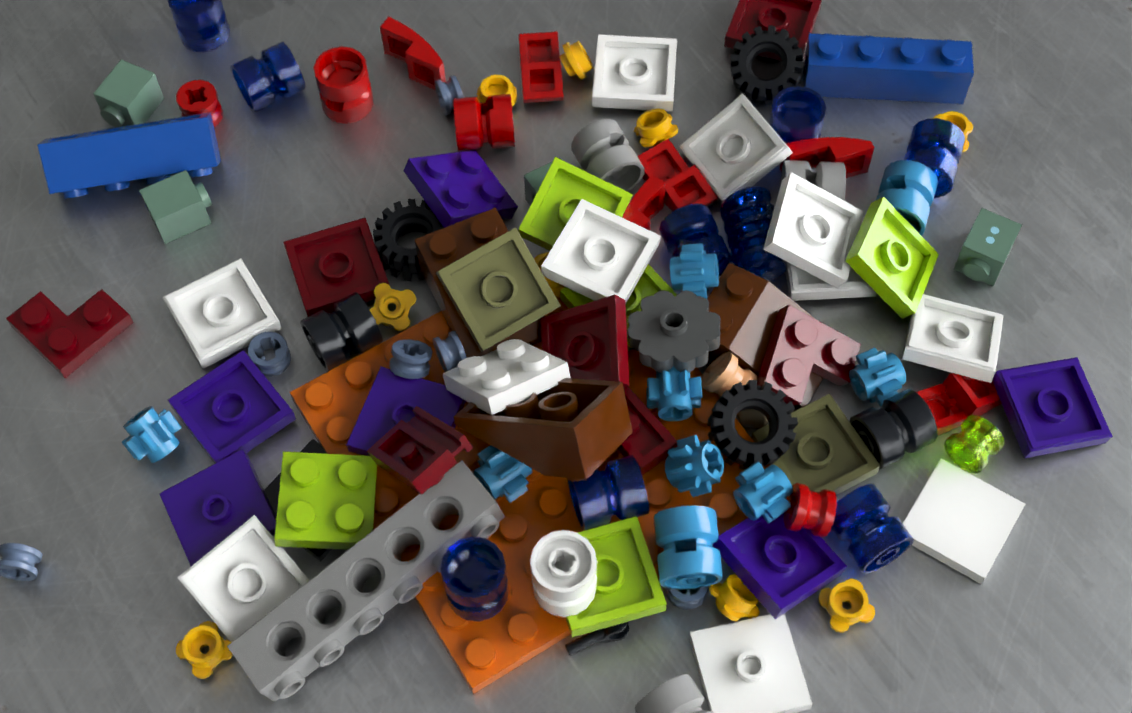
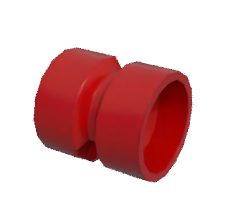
(343, 84)
(484, 122)

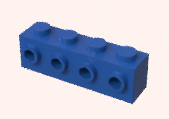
(888, 68)
(129, 154)

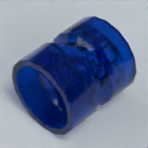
(200, 23)
(268, 77)
(797, 114)
(939, 147)
(694, 226)
(611, 492)
(859, 515)
(475, 578)

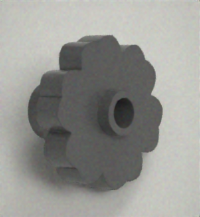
(674, 331)

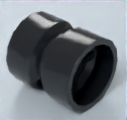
(341, 331)
(897, 427)

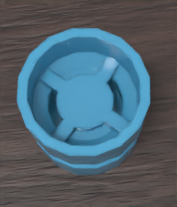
(909, 190)
(687, 543)

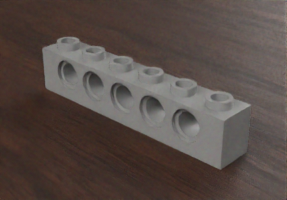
(302, 614)

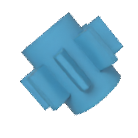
(694, 270)
(877, 376)
(674, 394)
(151, 434)
(694, 466)
(502, 474)
(763, 492)

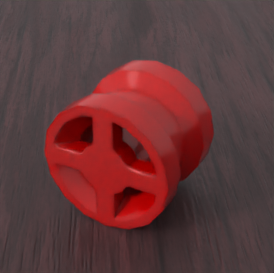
(199, 98)
(811, 510)

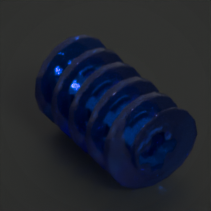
(746, 224)

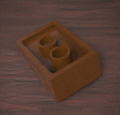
(451, 244)
(747, 316)
(559, 430)

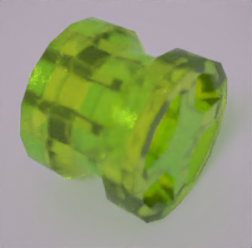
(974, 444)

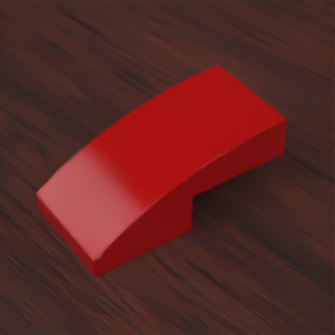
(406, 45)
(540, 67)
(852, 151)
(683, 183)
(646, 203)
(957, 399)

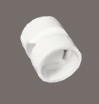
(564, 573)

